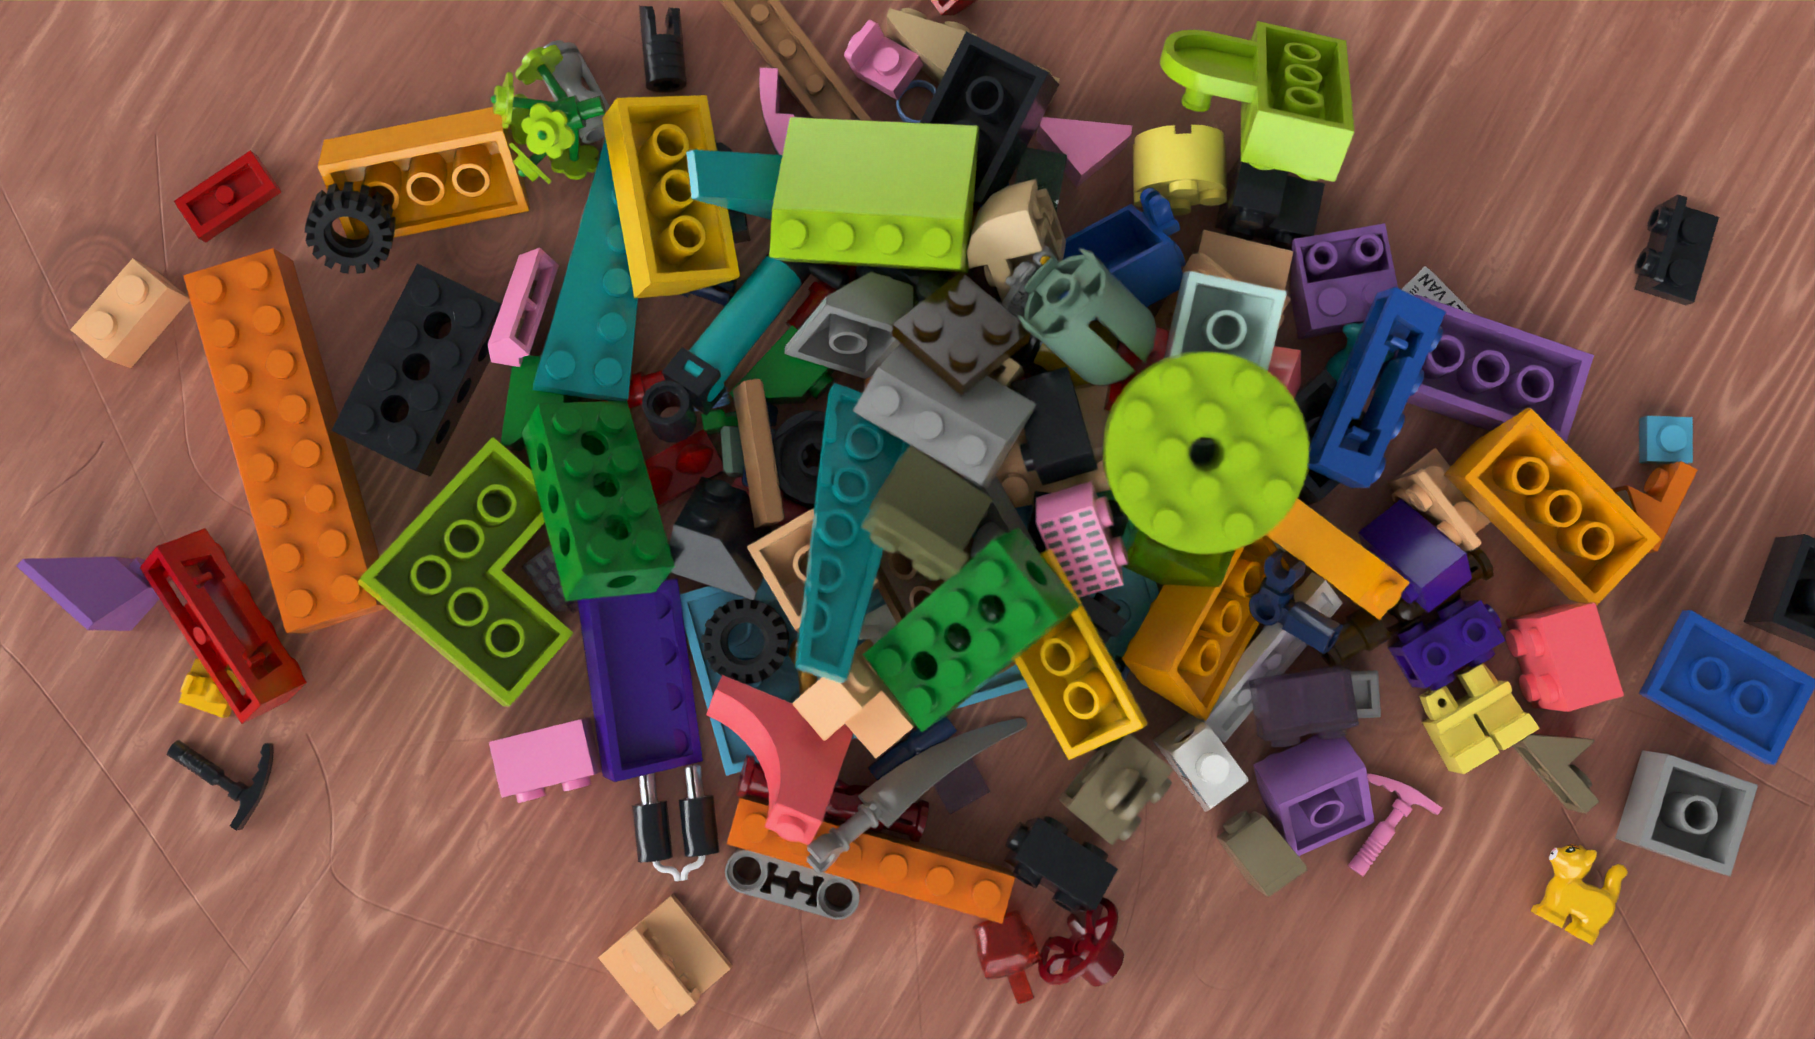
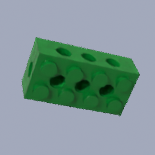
(596, 499)
(971, 628)

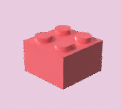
(1563, 657)

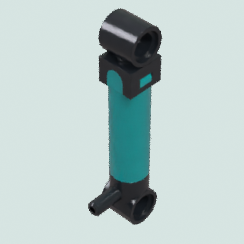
(698, 375)

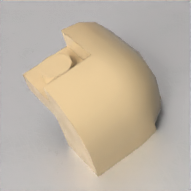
(1011, 230)

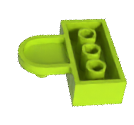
(1289, 91)

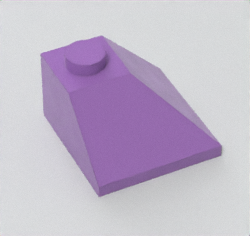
(95, 590)

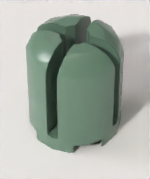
(1091, 295)

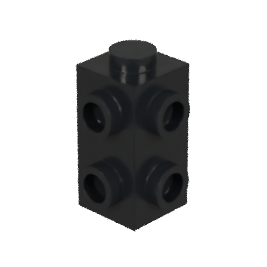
(1050, 858)

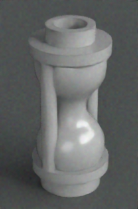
(569, 76)

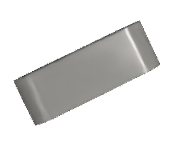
(778, 891)

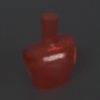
(1008, 952)

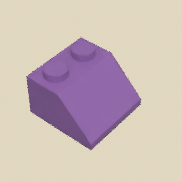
(1315, 792)

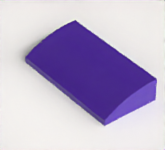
(640, 682)

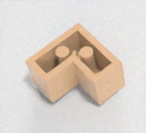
(860, 703)

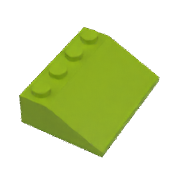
(875, 194)

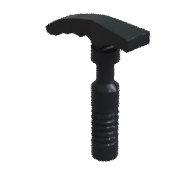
(214, 775)

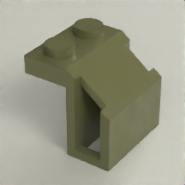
(926, 514)

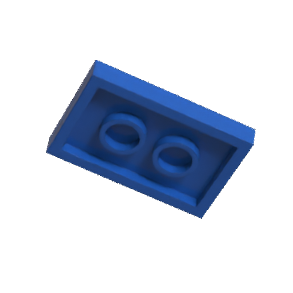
(1728, 687)

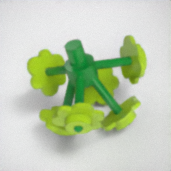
(547, 125)

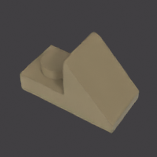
(1550, 760)

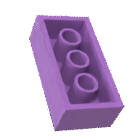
(1495, 371)

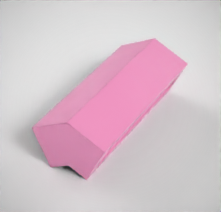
(503, 345)

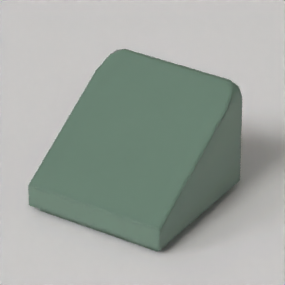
(732, 451)

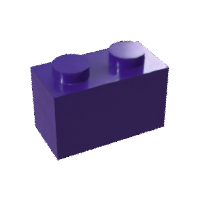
(1418, 554)

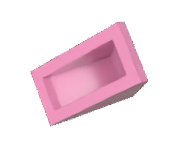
(1084, 142)

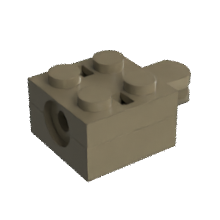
(1117, 787)

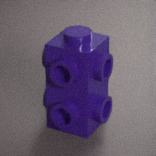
(1459, 636)

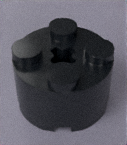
(791, 448)

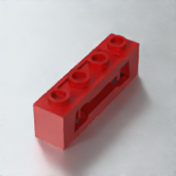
(223, 624)

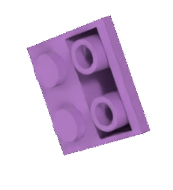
(1338, 278)

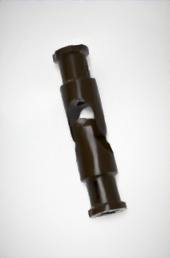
(1367, 632)

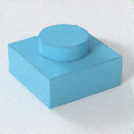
(1665, 439)

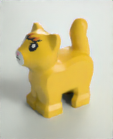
(1568, 894)

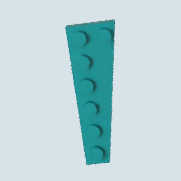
(596, 309)
(841, 554)

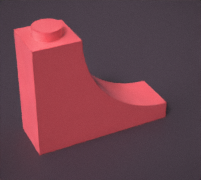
(794, 757)

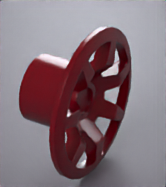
(1087, 952)

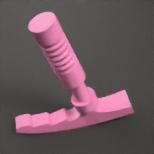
(1386, 829)

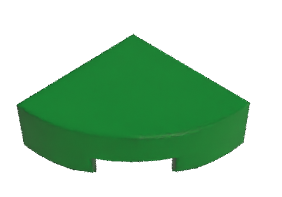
(717, 419)

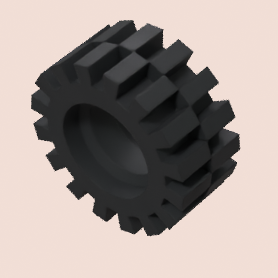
(344, 250)
(718, 631)

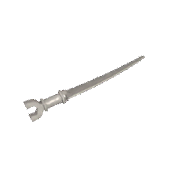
(904, 785)

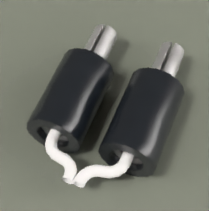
(697, 824)

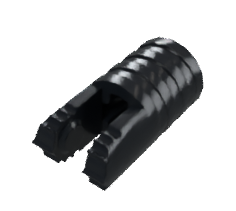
(662, 52)

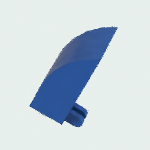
(1136, 247)

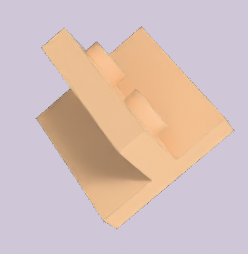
(665, 962)

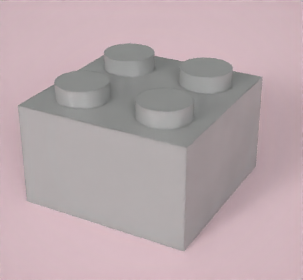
(1686, 812)

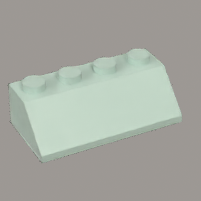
(1225, 319)

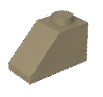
(1260, 852)

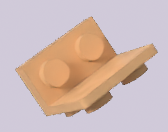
(1439, 500)

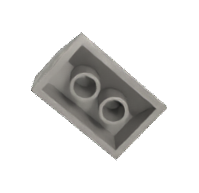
(960, 431)

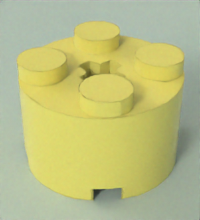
(1181, 166)

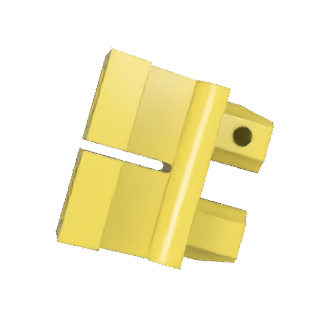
(1478, 723)

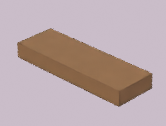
(758, 453)

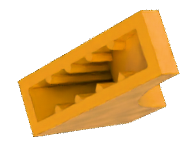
(1339, 559)

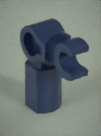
(1277, 604)

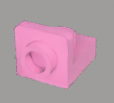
(881, 61)

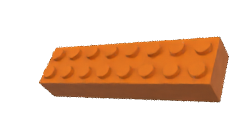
(283, 438)

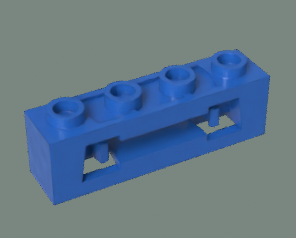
(1392, 323)

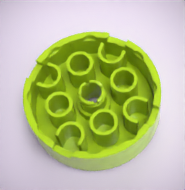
(1255, 461)

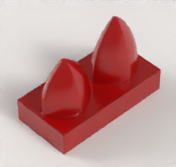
(682, 466)

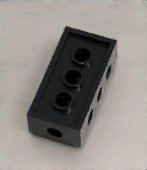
(394, 364)

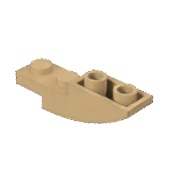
(929, 39)

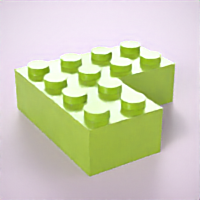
(450, 580)

